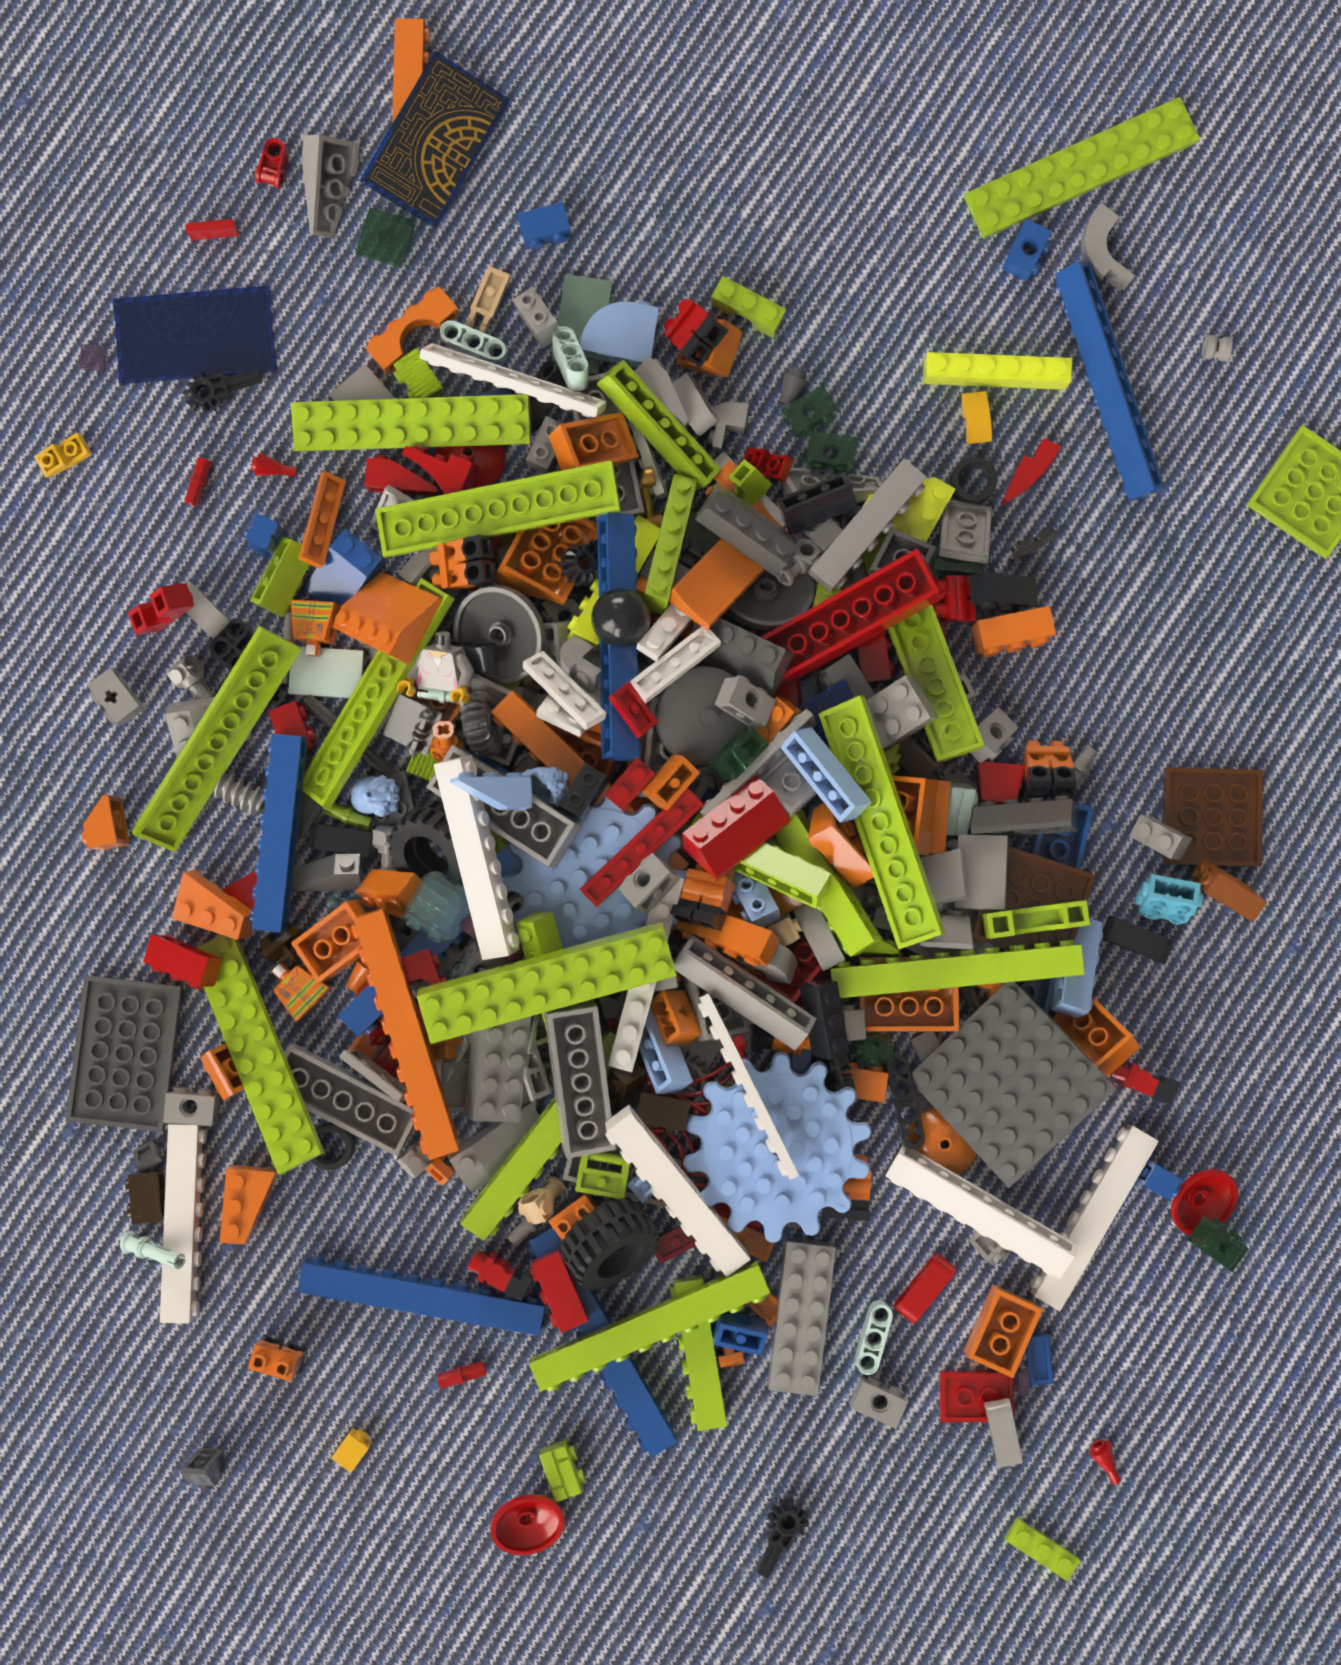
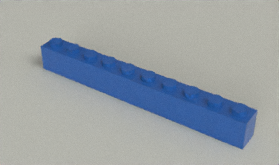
(1109, 381)
(618, 665)
(362, 1011)
(421, 1296)
(624, 1376)

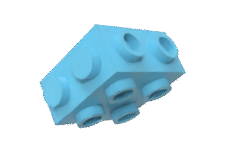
(1169, 899)

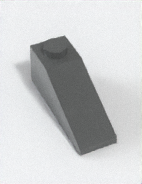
(330, 874)
(204, 1467)

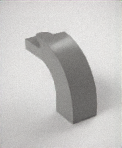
(1095, 249)

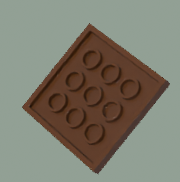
(1218, 812)
(1034, 883)

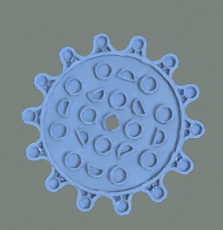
(557, 889)
(813, 1131)

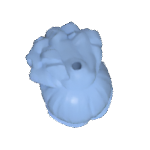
(548, 783)
(375, 795)

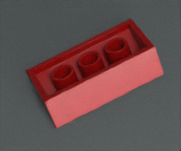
(735, 828)

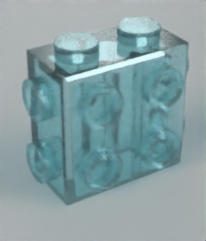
(437, 908)

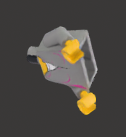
(441, 668)

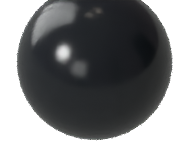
(620, 617)

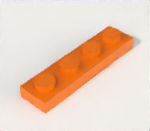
(322, 519)

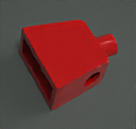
(998, 781)

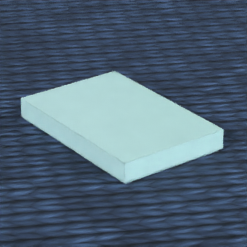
(329, 675)

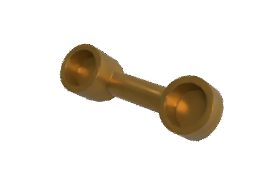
(648, 480)

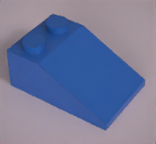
(345, 571)

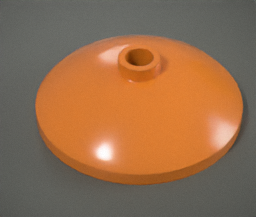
(956, 1156)

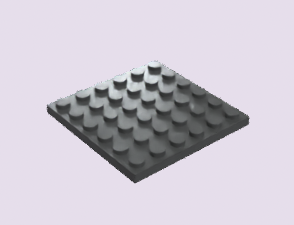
(1011, 1082)

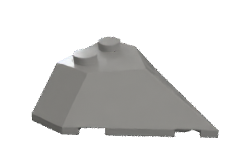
(538, 1068)

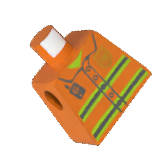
(313, 623)
(298, 990)

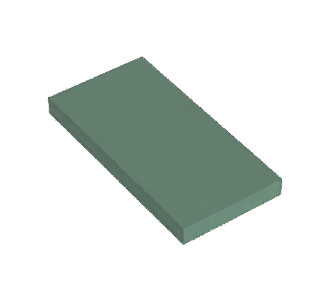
(579, 302)

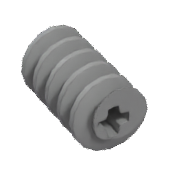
(240, 794)

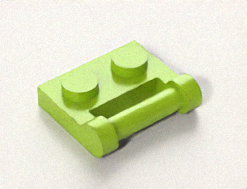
(601, 1181)

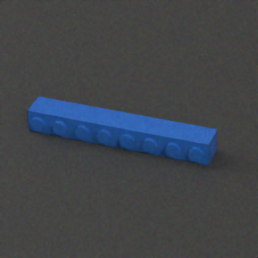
(279, 833)

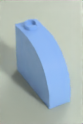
(621, 333)

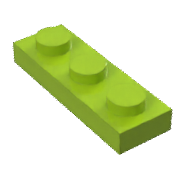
(1042, 1549)

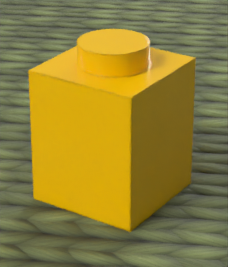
(352, 1449)

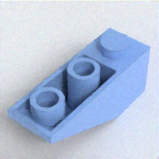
(499, 792)

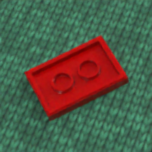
(965, 1392)

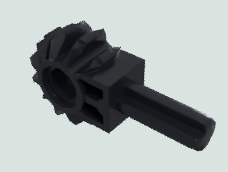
(219, 388)
(584, 555)
(780, 1534)

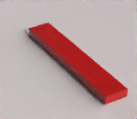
(641, 846)

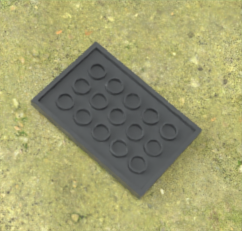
(124, 1053)

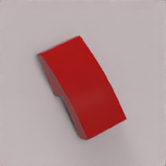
(769, 465)

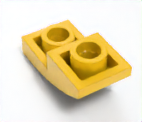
(977, 416)
(63, 456)

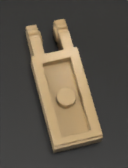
(488, 297)

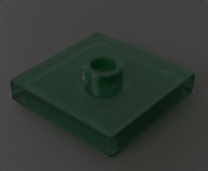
(385, 237)

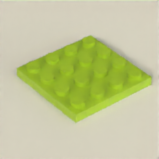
(1304, 492)

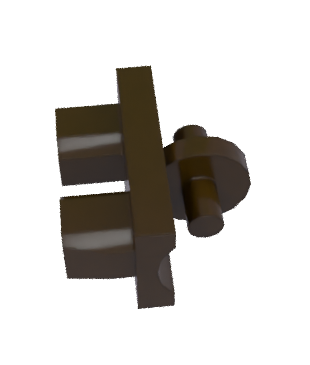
(281, 948)

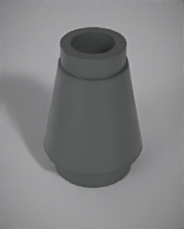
(792, 386)

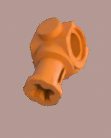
(444, 739)

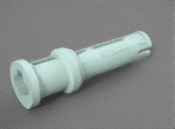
(145, 1247)

